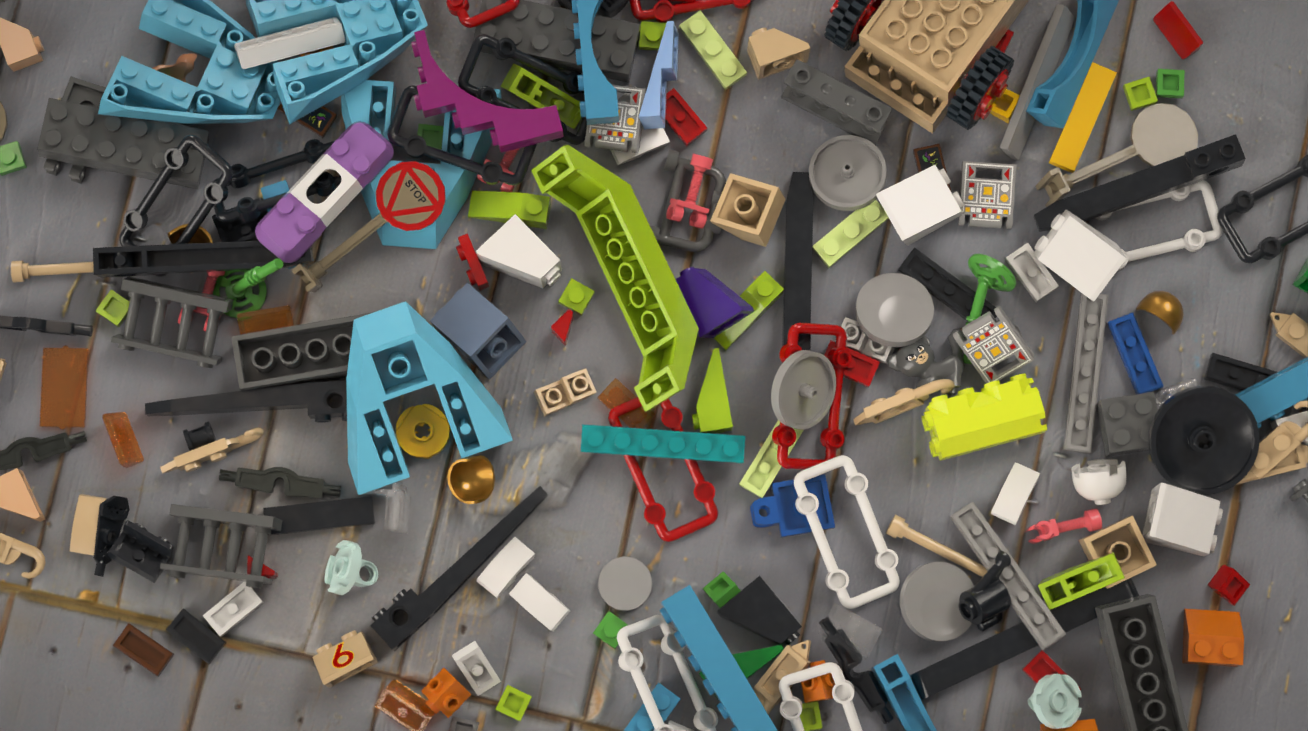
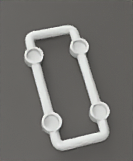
(1193, 239)
(885, 559)
(632, 659)
(842, 693)

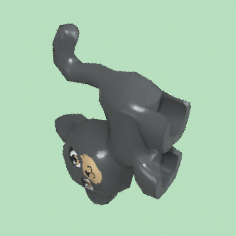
(918, 361)

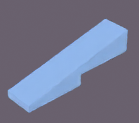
(665, 69)

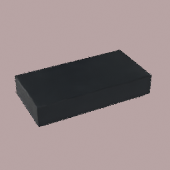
(196, 636)

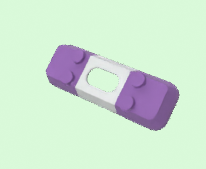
(296, 221)

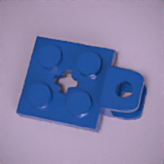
(783, 512)

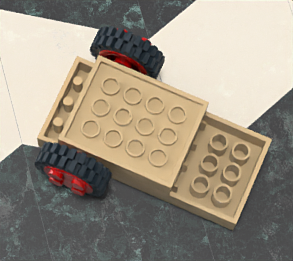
(927, 54)

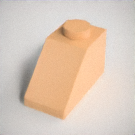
(19, 45)
(17, 495)

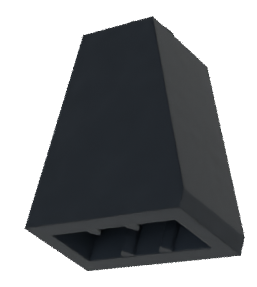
(762, 613)

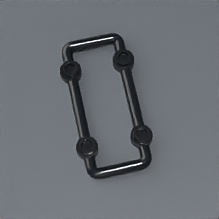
(503, 50)
(417, 148)
(175, 159)
(1244, 201)
(249, 209)

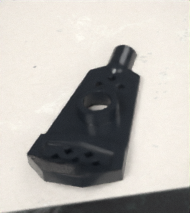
(110, 519)

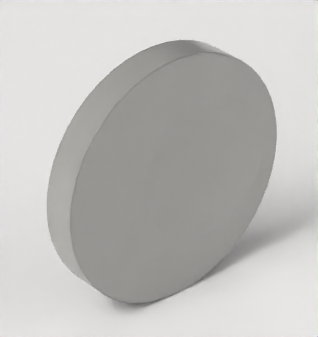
(847, 172)
(894, 310)
(803, 389)
(932, 599)

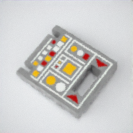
(617, 135)
(987, 199)
(991, 343)

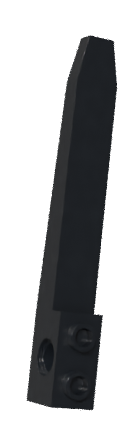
(1148, 183)
(798, 257)
(184, 258)
(297, 396)
(429, 602)

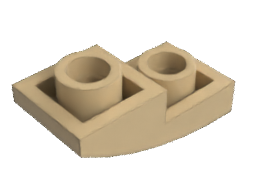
(565, 392)
(85, 524)

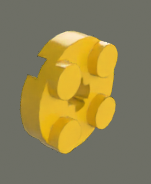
(419, 416)

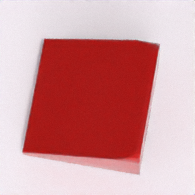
(562, 326)
(266, 571)
(1228, 584)

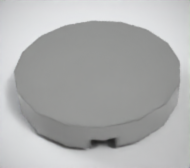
(625, 583)

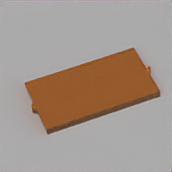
(64, 387)

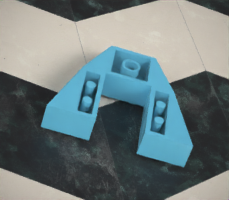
(373, 37)
(226, 89)
(375, 105)
(395, 355)

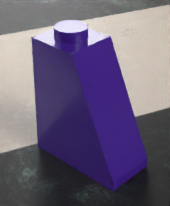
(711, 302)

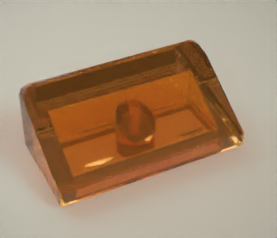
(265, 319)
(123, 439)
(405, 706)

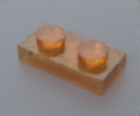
(617, 394)

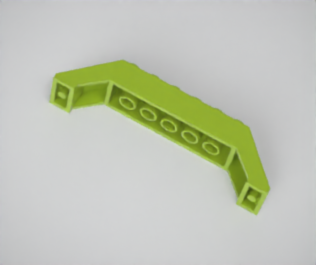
(631, 266)

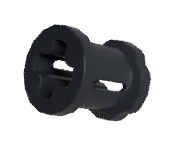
(199, 436)

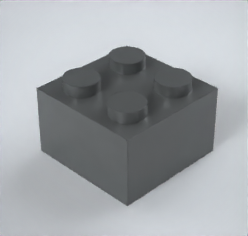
(1126, 423)

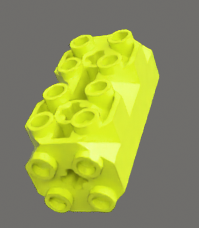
(984, 418)

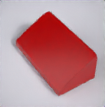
(1178, 30)

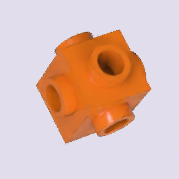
(819, 687)
(445, 693)

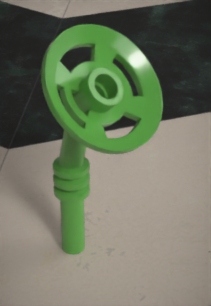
(987, 279)
(243, 288)

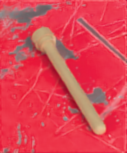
(22, 271)
(900, 529)

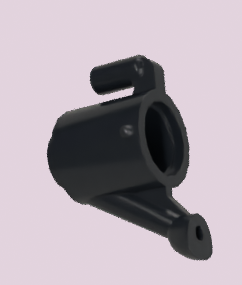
(988, 598)

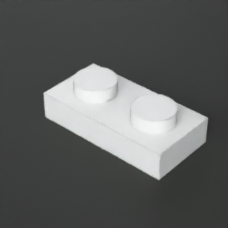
(1031, 272)
(233, 609)

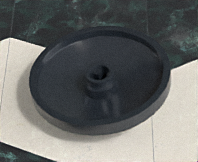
(1204, 440)

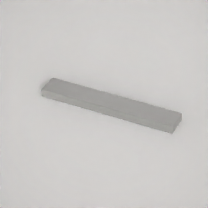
(1041, 70)
(1085, 374)
(1022, 594)

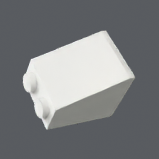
(921, 204)
(1079, 254)
(520, 255)
(1181, 520)

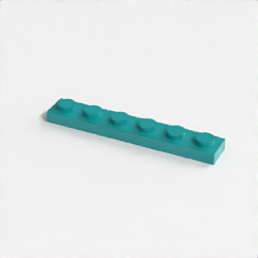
(662, 443)

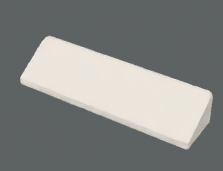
(290, 43)

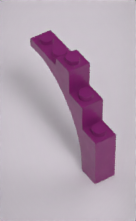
(512, 126)

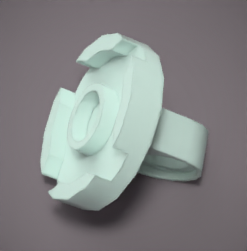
(344, 569)
(1056, 701)

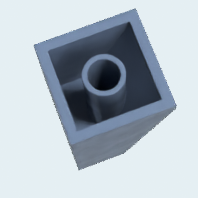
(478, 330)

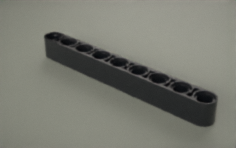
(1013, 641)

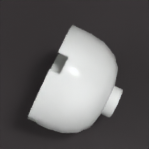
(1100, 480)

